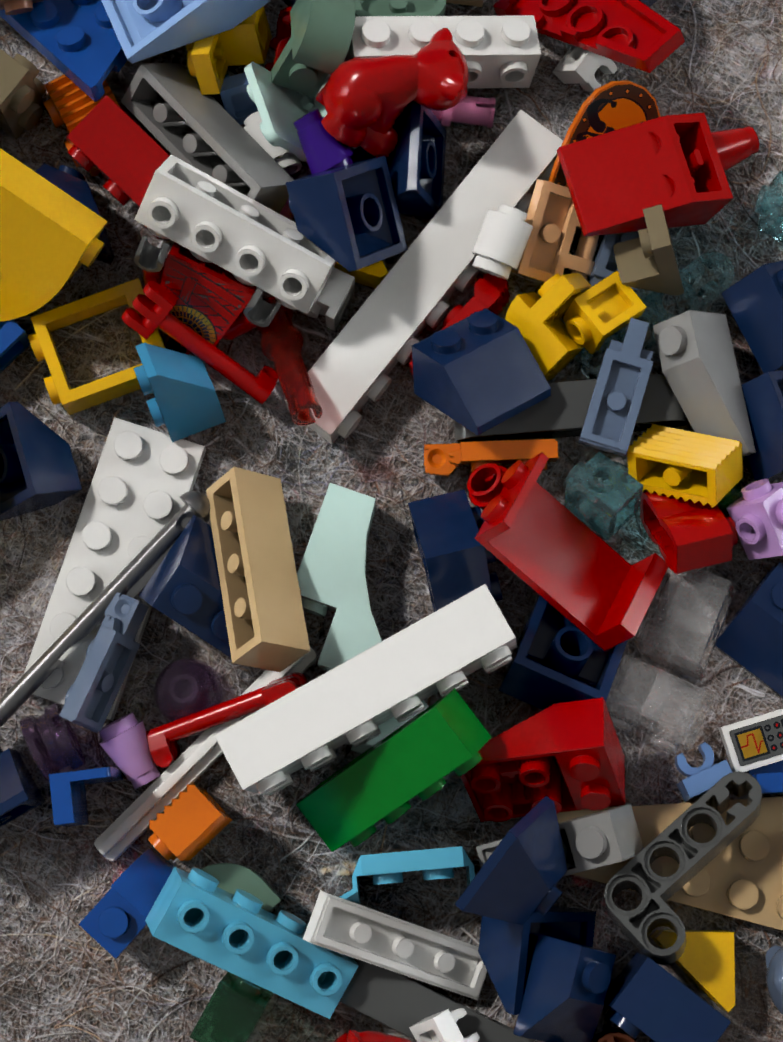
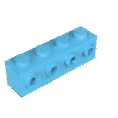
(249, 940)

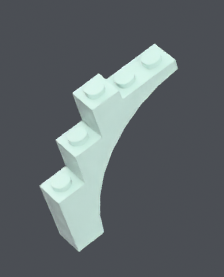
(335, 580)

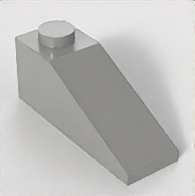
(704, 374)

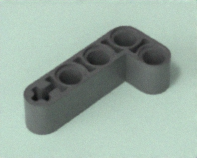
(691, 857)

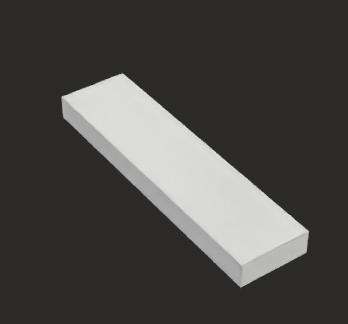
(396, 945)

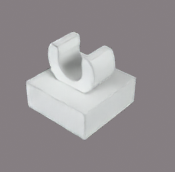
(579, 67)
(442, 1028)

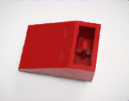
(645, 166)
(558, 754)

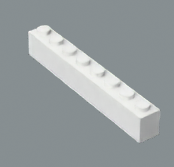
(426, 277)

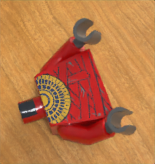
(206, 294)

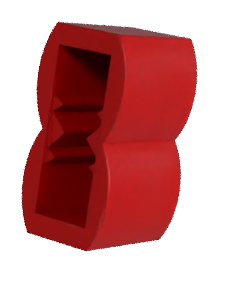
(687, 532)

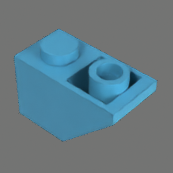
(181, 391)

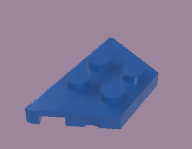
(74, 39)

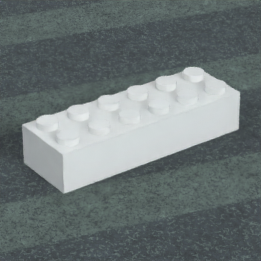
(367, 691)

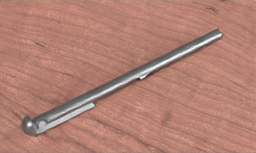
(128, 582)

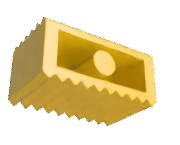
(685, 464)

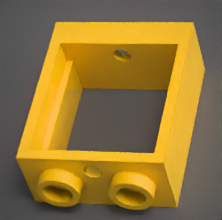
(43, 346)

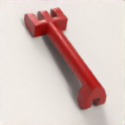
(154, 312)
(163, 739)

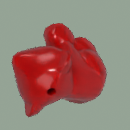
(371, 93)

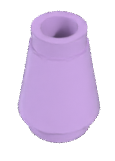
(128, 748)

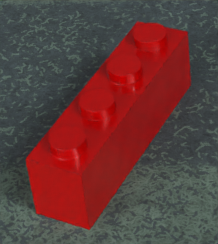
(117, 150)

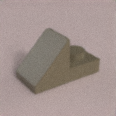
(650, 259)

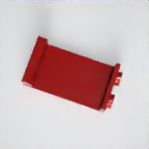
(567, 559)

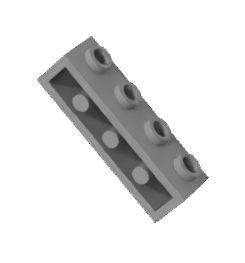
(204, 133)

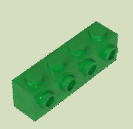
(394, 771)

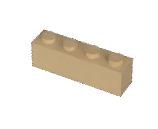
(257, 570)

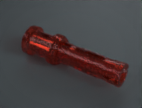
(283, 346)

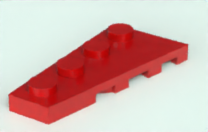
(611, 28)

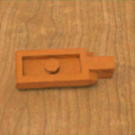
(445, 458)

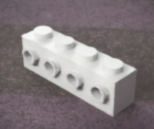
(497, 48)
(234, 234)

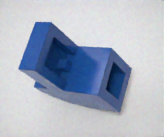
(123, 910)

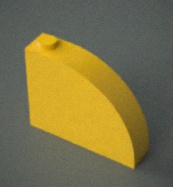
(41, 238)

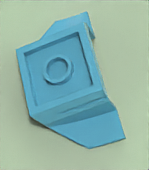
(389, 867)

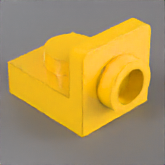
(602, 312)

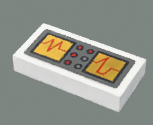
(754, 741)

